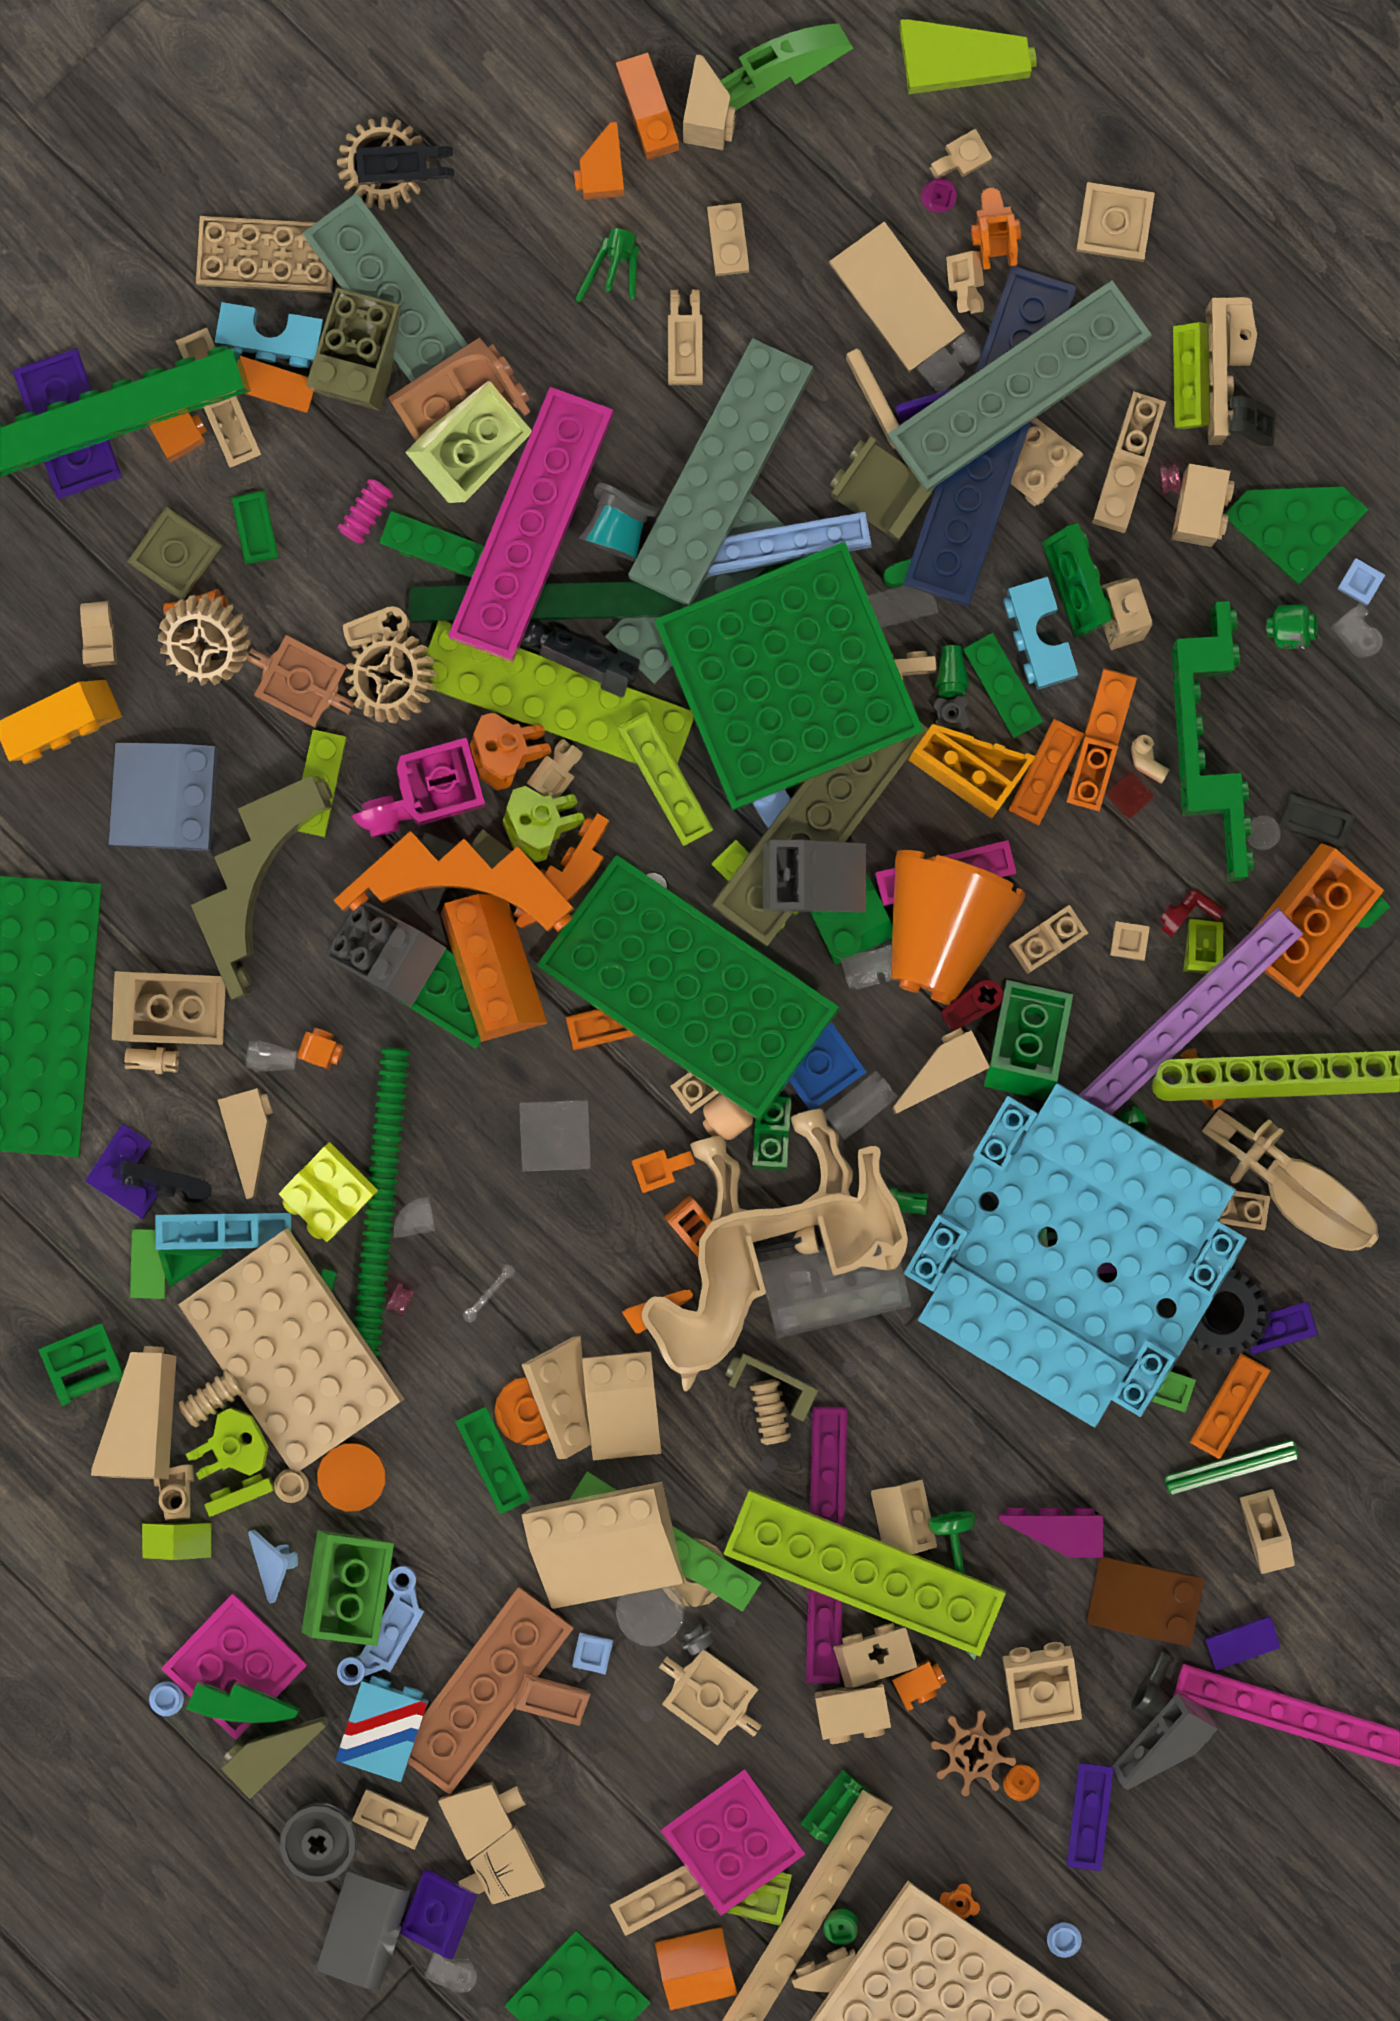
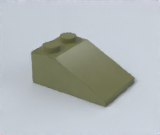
(264, 1756)

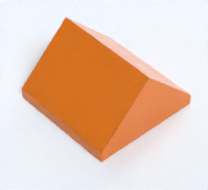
(695, 1968)

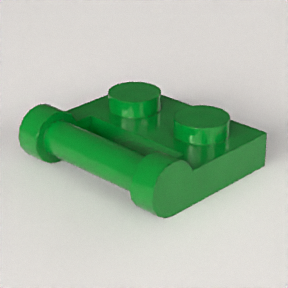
(77, 1353)

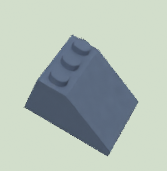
(163, 796)

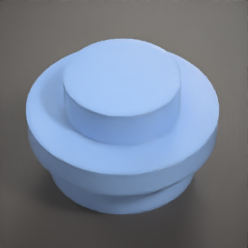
(166, 1698)
(1064, 1940)

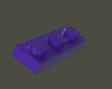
(1089, 1816)

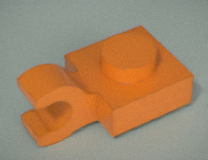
(657, 1170)

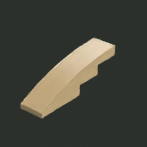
(226, 416)

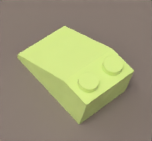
(469, 443)

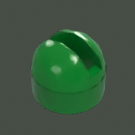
(1135, 1119)

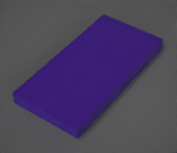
(59, 380)

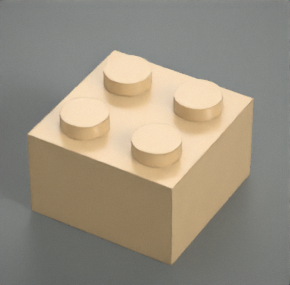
(1201, 505)
(852, 1711)

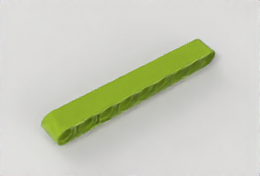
(1285, 1068)

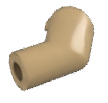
(1144, 759)

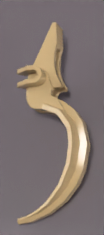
(1299, 1189)

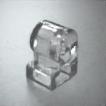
(1356, 634)
(453, 1974)

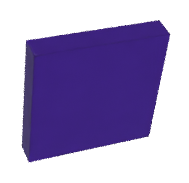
(438, 1914)

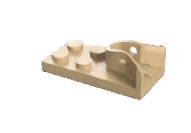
(1226, 322)

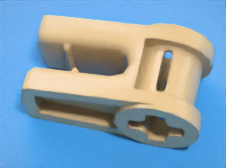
(364, 627)

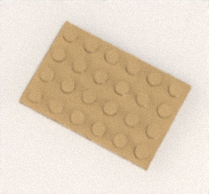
(291, 1351)

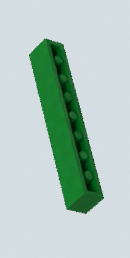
(122, 409)

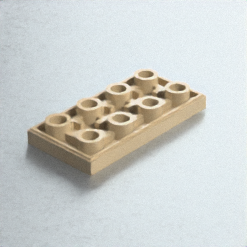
(259, 256)

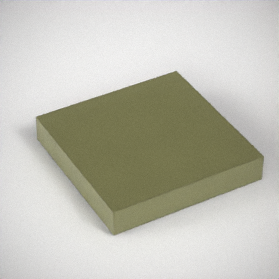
(175, 554)

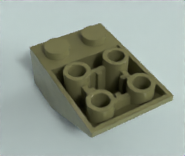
(356, 350)

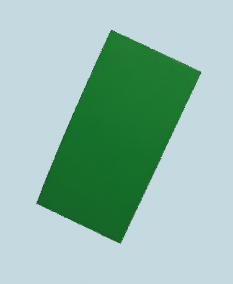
(772, 1137)

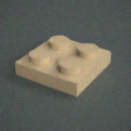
(1115, 222)

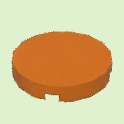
(519, 1414)
(351, 1477)

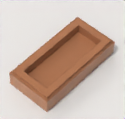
(552, 1699)

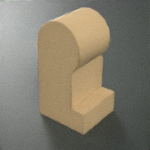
(98, 634)

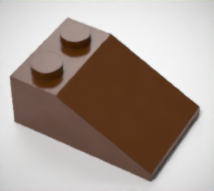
(1145, 1601)

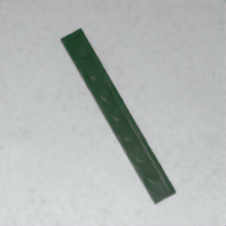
(555, 602)

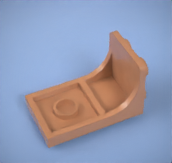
(451, 382)

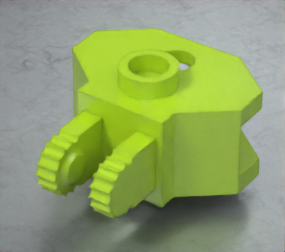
(535, 821)
(231, 1448)

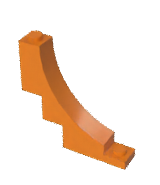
(413, 868)

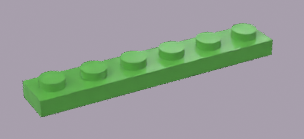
(696, 1559)

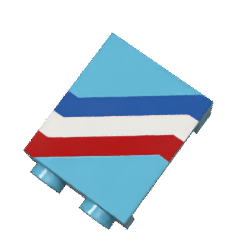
(382, 1728)

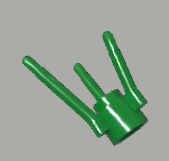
(619, 247)

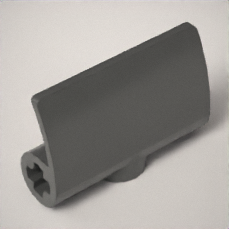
(363, 1931)

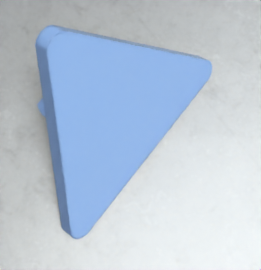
(271, 1563)

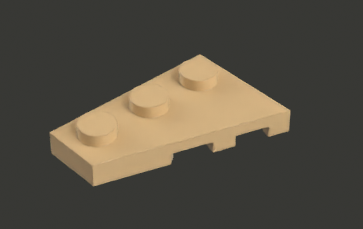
(560, 1395)

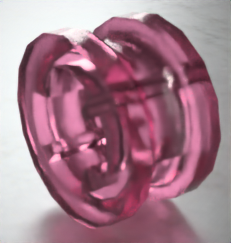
(1169, 479)
(400, 1300)

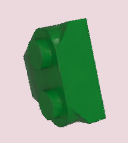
(854, 932)

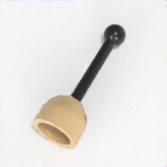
(804, 1241)

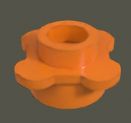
(963, 1894)

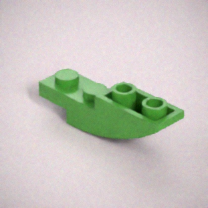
(787, 56)

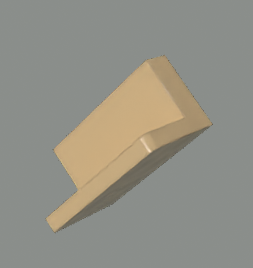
(904, 1516)

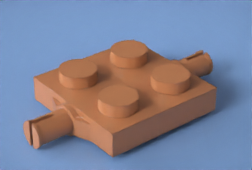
(300, 681)

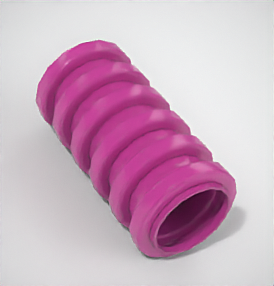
(365, 511)

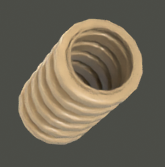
(210, 1398)
(770, 1411)

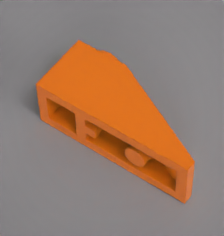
(648, 106)

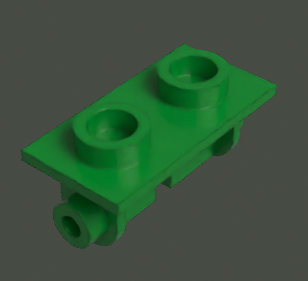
(833, 1807)

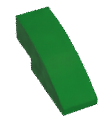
(240, 1705)

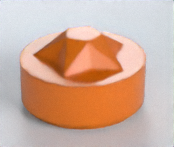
(1021, 1782)

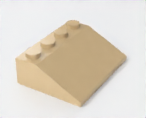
(604, 1545)

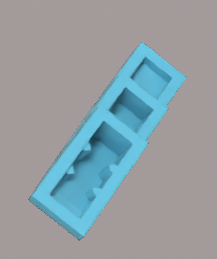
(218, 1230)

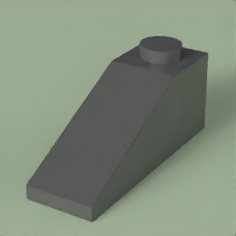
(1168, 1740)

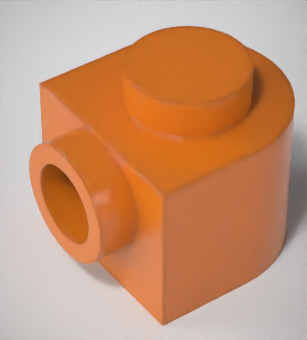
(320, 1049)

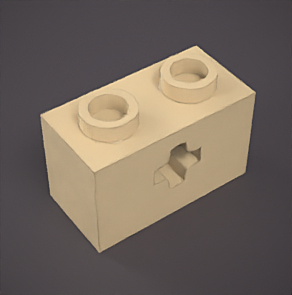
(894, 1658)

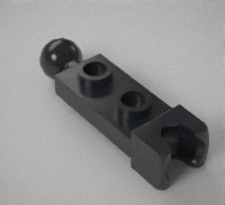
(584, 657)

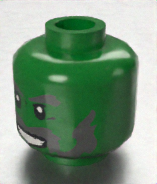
(1292, 626)

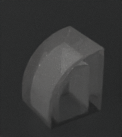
(415, 1219)

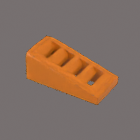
(681, 1211)
(634, 1316)

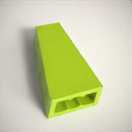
(959, 57)

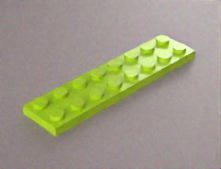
(550, 695)
(864, 1572)

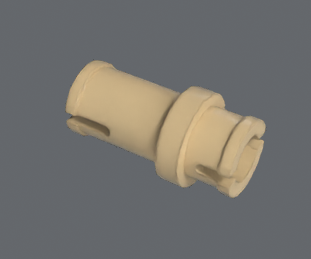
(157, 1060)

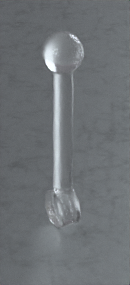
(471, 1314)

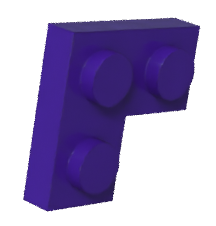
(130, 1147)

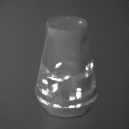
(267, 1057)

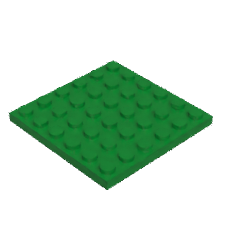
(788, 676)

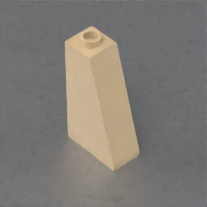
(140, 1421)

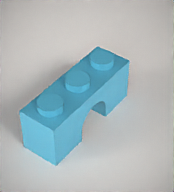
(297, 343)
(1046, 663)

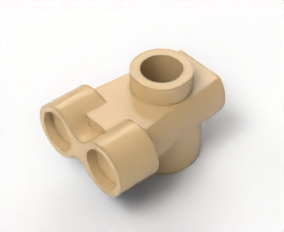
(176, 1486)

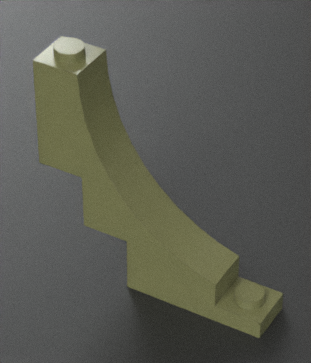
(229, 915)

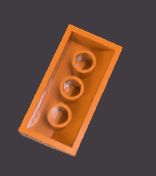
(1326, 905)
(492, 965)

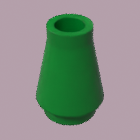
(952, 674)

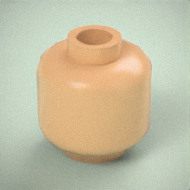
(725, 1118)

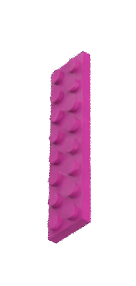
(531, 524)

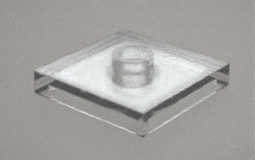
(555, 1136)

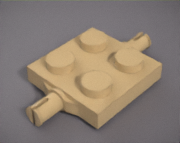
(710, 1696)

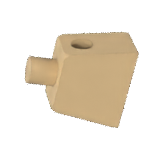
(480, 1815)

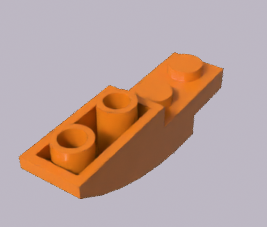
(1101, 739)
(579, 866)

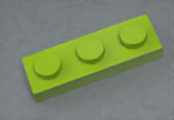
(1191, 375)
(325, 761)

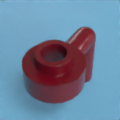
(1175, 916)

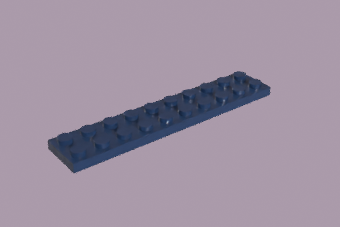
(971, 499)

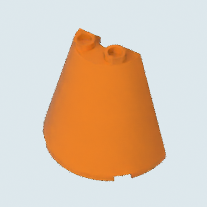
(945, 921)

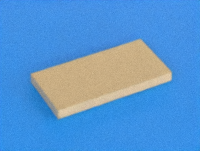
(896, 296)

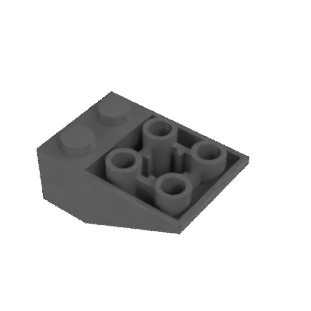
(814, 876)
(386, 952)

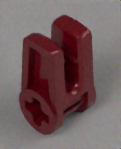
(969, 1008)

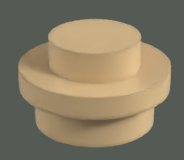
(291, 1486)

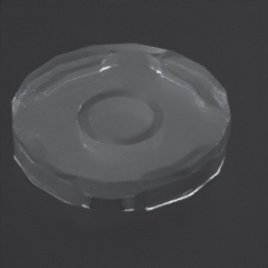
(651, 1615)

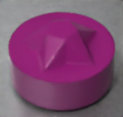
(938, 195)

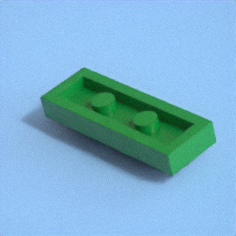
(431, 544)
(1002, 686)
(493, 1460)

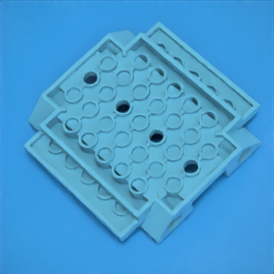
(1045, 1308)

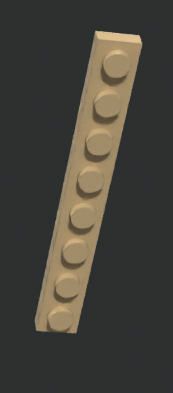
(810, 1909)

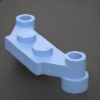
(396, 1628)

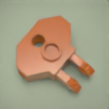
(995, 229)
(501, 749)

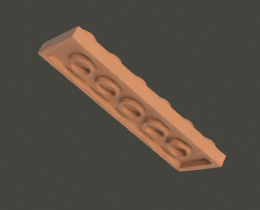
(485, 1689)

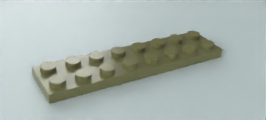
(818, 811)

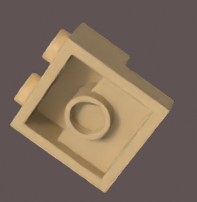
(1042, 1686)

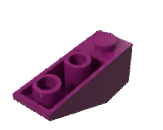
(1069, 1534)

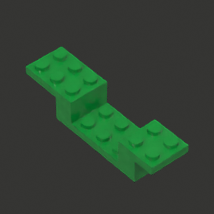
(1210, 794)

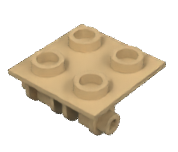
(1043, 462)

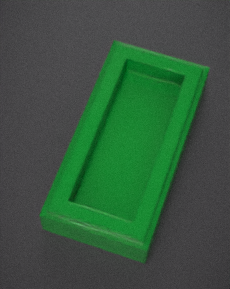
(255, 528)

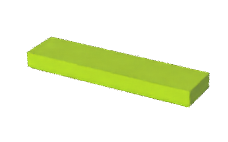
(665, 778)

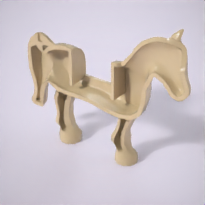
(728, 1260)

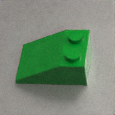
(1028, 1040)

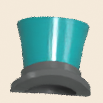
(617, 522)

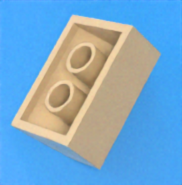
(708, 112)

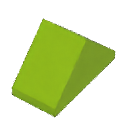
(1203, 946)
(176, 1540)

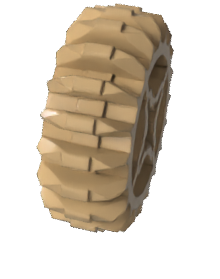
(373, 191)
(214, 625)
(387, 690)

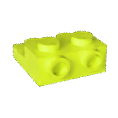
(327, 1193)

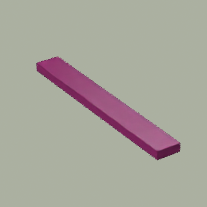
(1289, 1714)

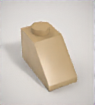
(1267, 1531)

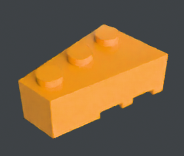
(58, 719)
(970, 768)

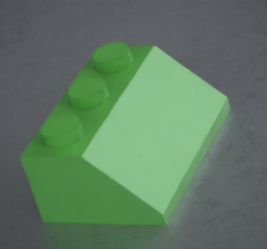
(347, 1588)

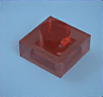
(1129, 795)

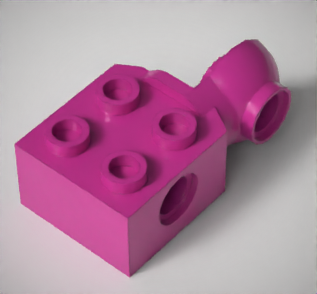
(433, 787)

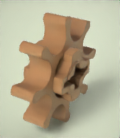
(989, 1755)

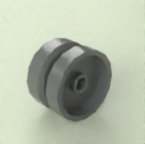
(313, 1861)

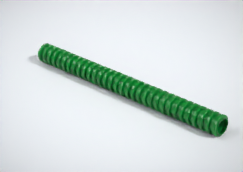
(380, 1205)

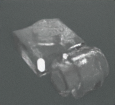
(943, 369)

